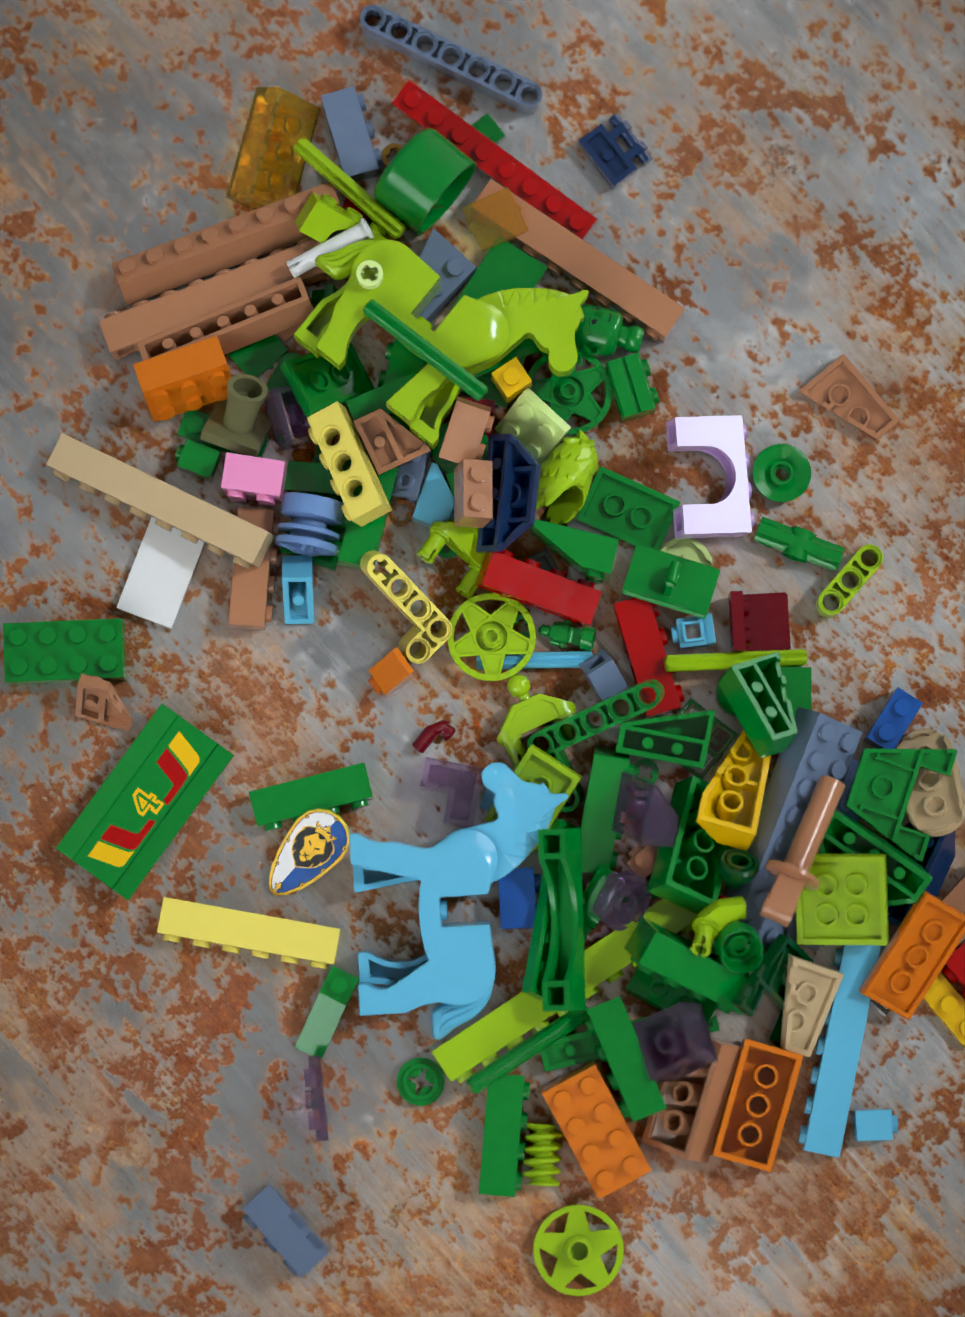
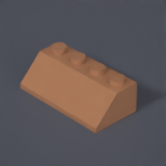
(694, 1107)

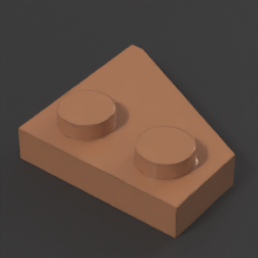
(388, 440)
(101, 703)

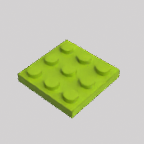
(848, 904)

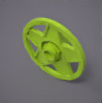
(492, 637)
(578, 1250)

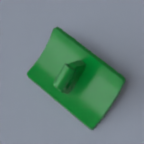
(671, 581)

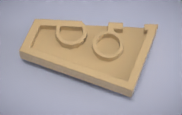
(806, 1003)

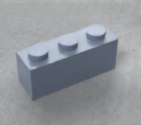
(351, 133)

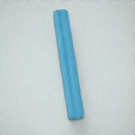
(544, 660)

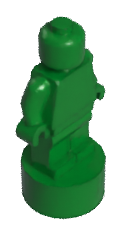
(562, 633)

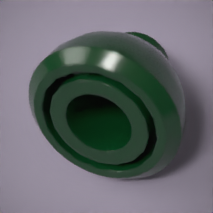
(737, 867)

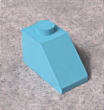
(435, 499)
(298, 589)

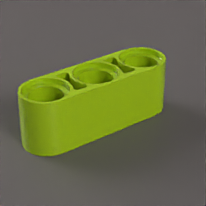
(859, 571)

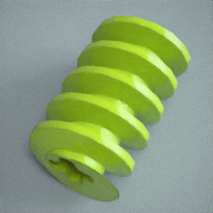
(543, 1154)

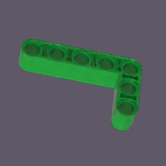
(585, 729)

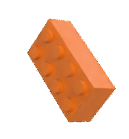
(757, 1105)
(595, 1129)

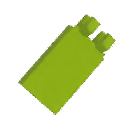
(539, 768)

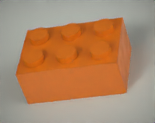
(184, 379)

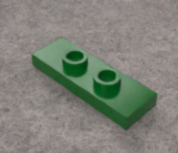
(662, 995)

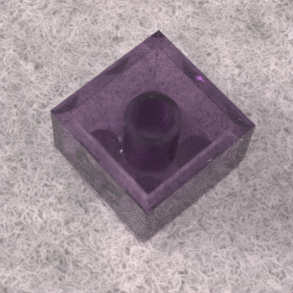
(675, 1042)

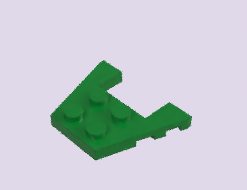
(884, 787)

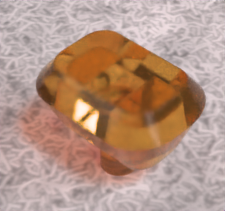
(303, 454)

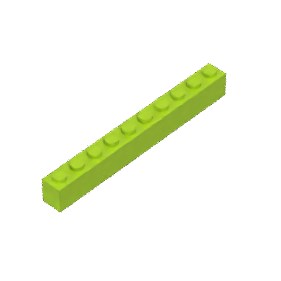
(524, 1012)

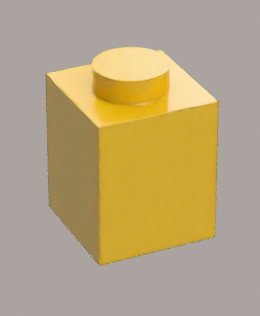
(511, 380)

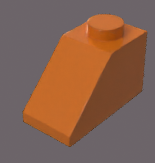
(390, 673)

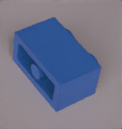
(893, 720)
(518, 898)

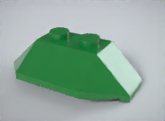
(904, 875)

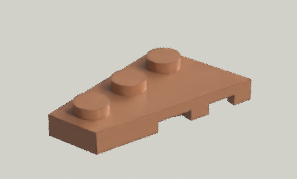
(851, 397)

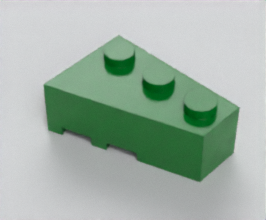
(761, 703)

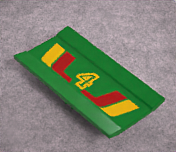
(145, 802)

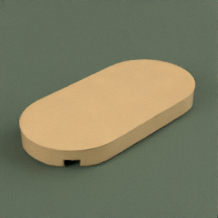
(936, 799)

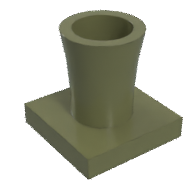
(238, 421)

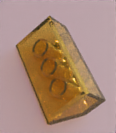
(266, 161)

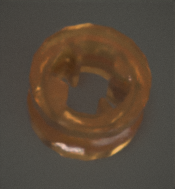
(396, 521)

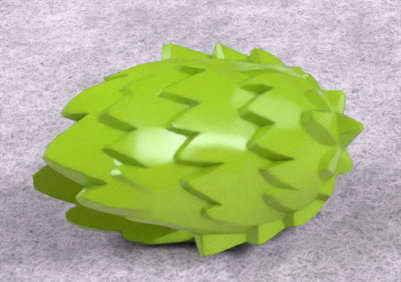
(567, 478)

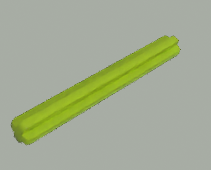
(349, 188)
(723, 661)

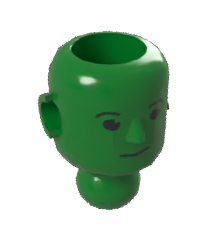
(604, 332)

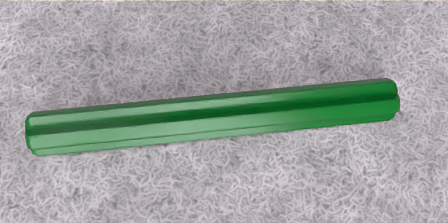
(425, 350)
(525, 1050)

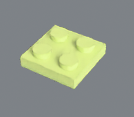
(534, 425)

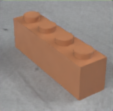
(252, 586)

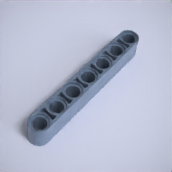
(444, 47)

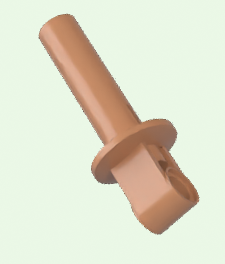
(794, 872)

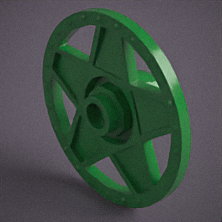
(573, 392)

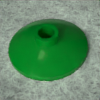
(784, 458)

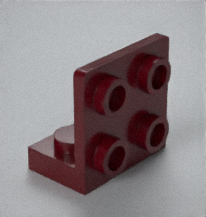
(759, 621)

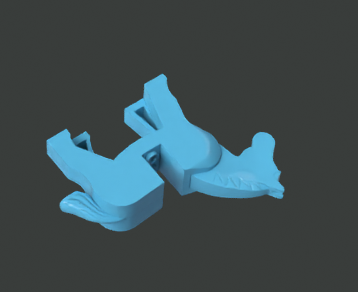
(458, 955)

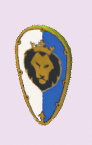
(308, 851)

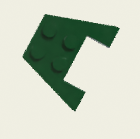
(770, 980)

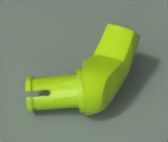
(713, 919)

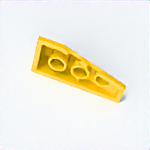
(734, 796)

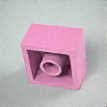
(254, 479)

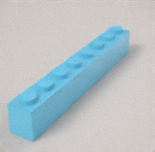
(838, 1053)

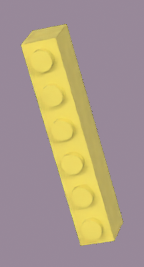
(248, 931)

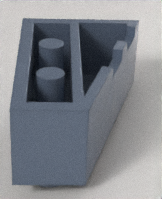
(450, 266)
(285, 1231)

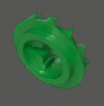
(413, 1069)

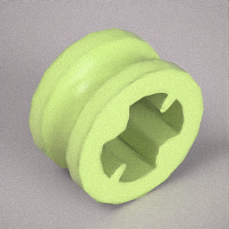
(371, 265)

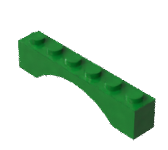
(565, 969)

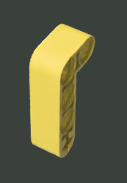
(403, 600)

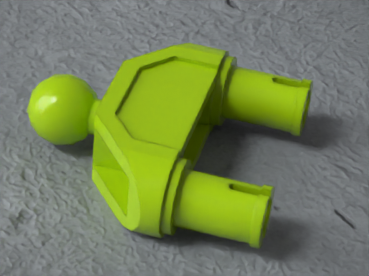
(463, 542)
(529, 714)

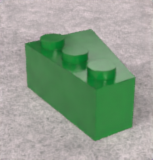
(668, 738)

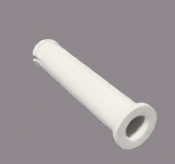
(307, 260)

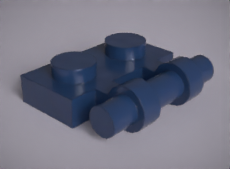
(609, 156)

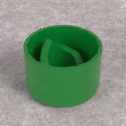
(424, 180)

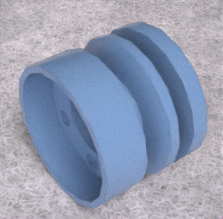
(309, 525)

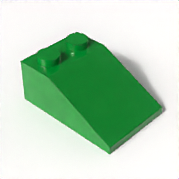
(582, 550)

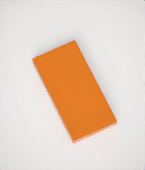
(915, 955)

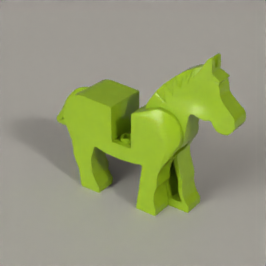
(472, 334)

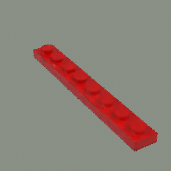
(493, 159)

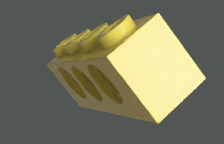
(372, 501)

